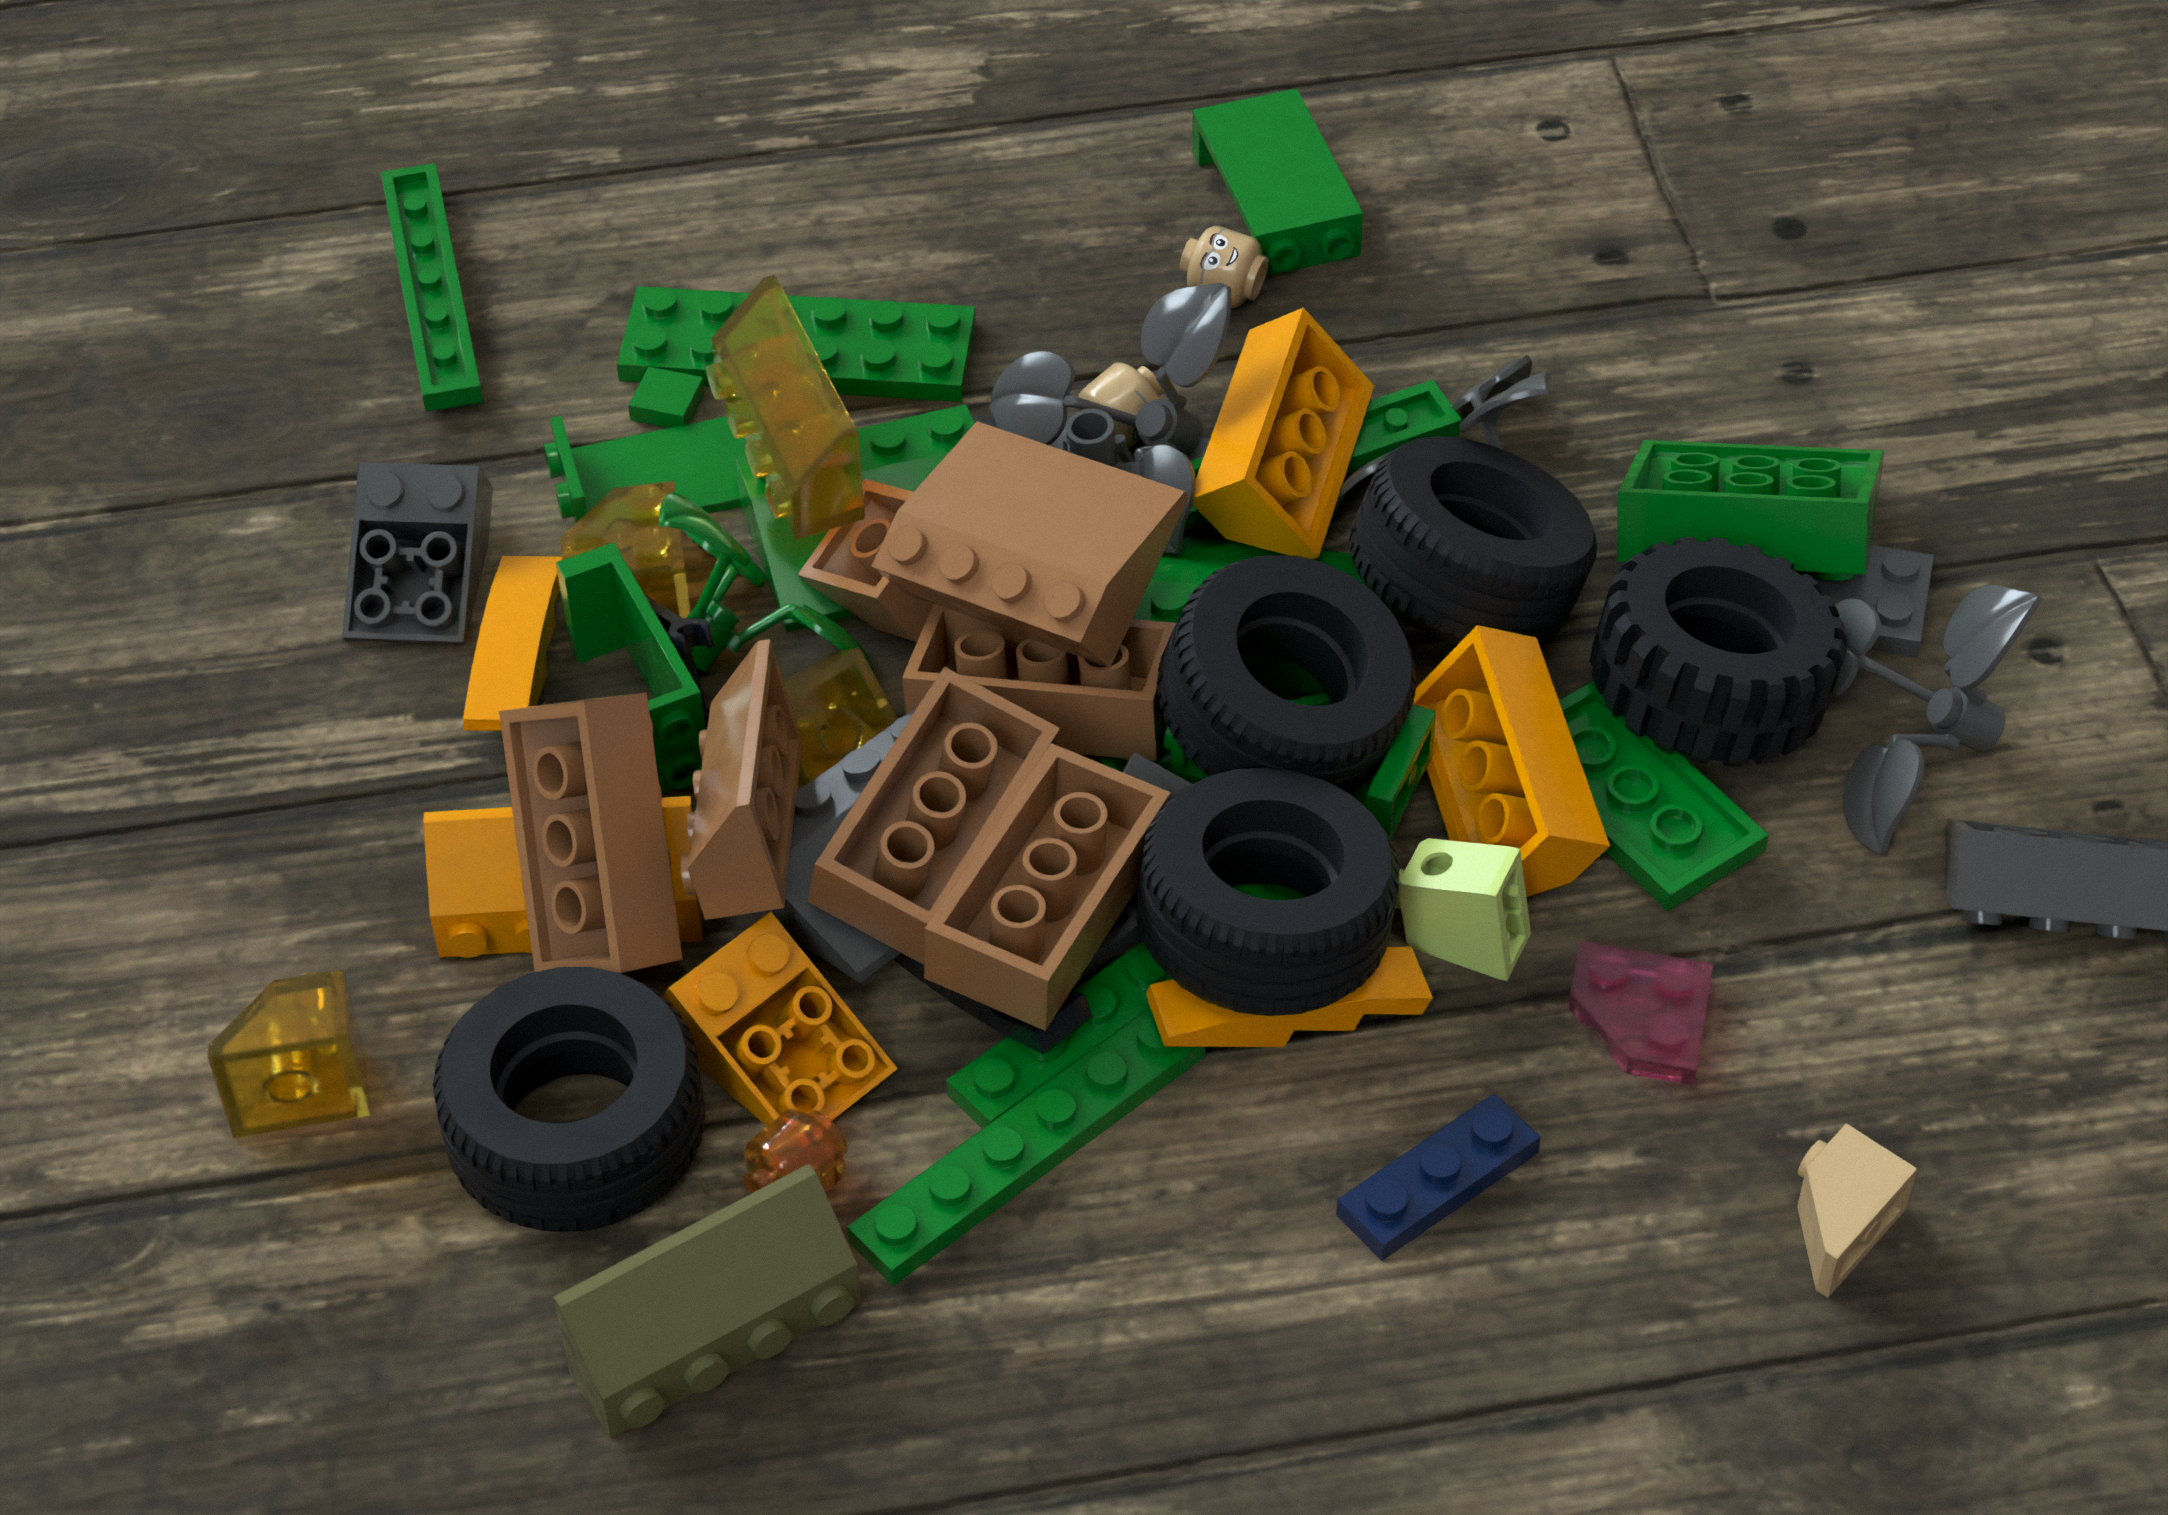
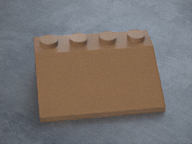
(1032, 541)

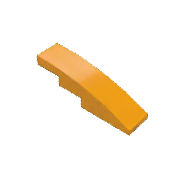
(512, 640)
(1192, 1022)

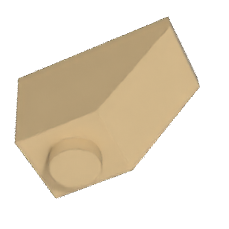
(1849, 1202)

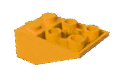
(776, 1028)

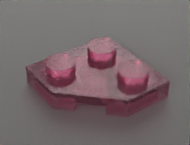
(1644, 1008)

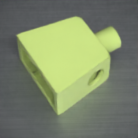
(1466, 904)

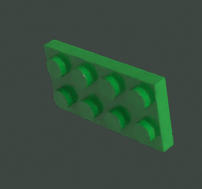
(1656, 808)

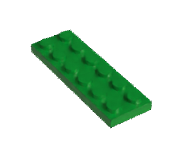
(862, 343)

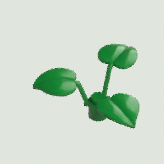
(684, 514)

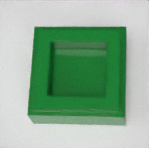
(666, 398)

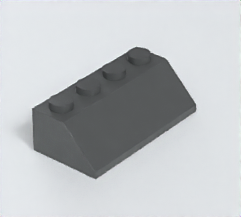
(2057, 877)

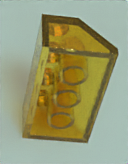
(787, 414)

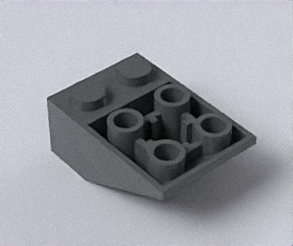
(416, 552)

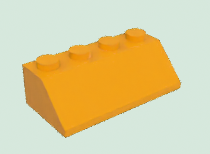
(1283, 438)
(1508, 758)
(479, 886)

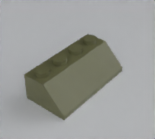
(707, 1301)

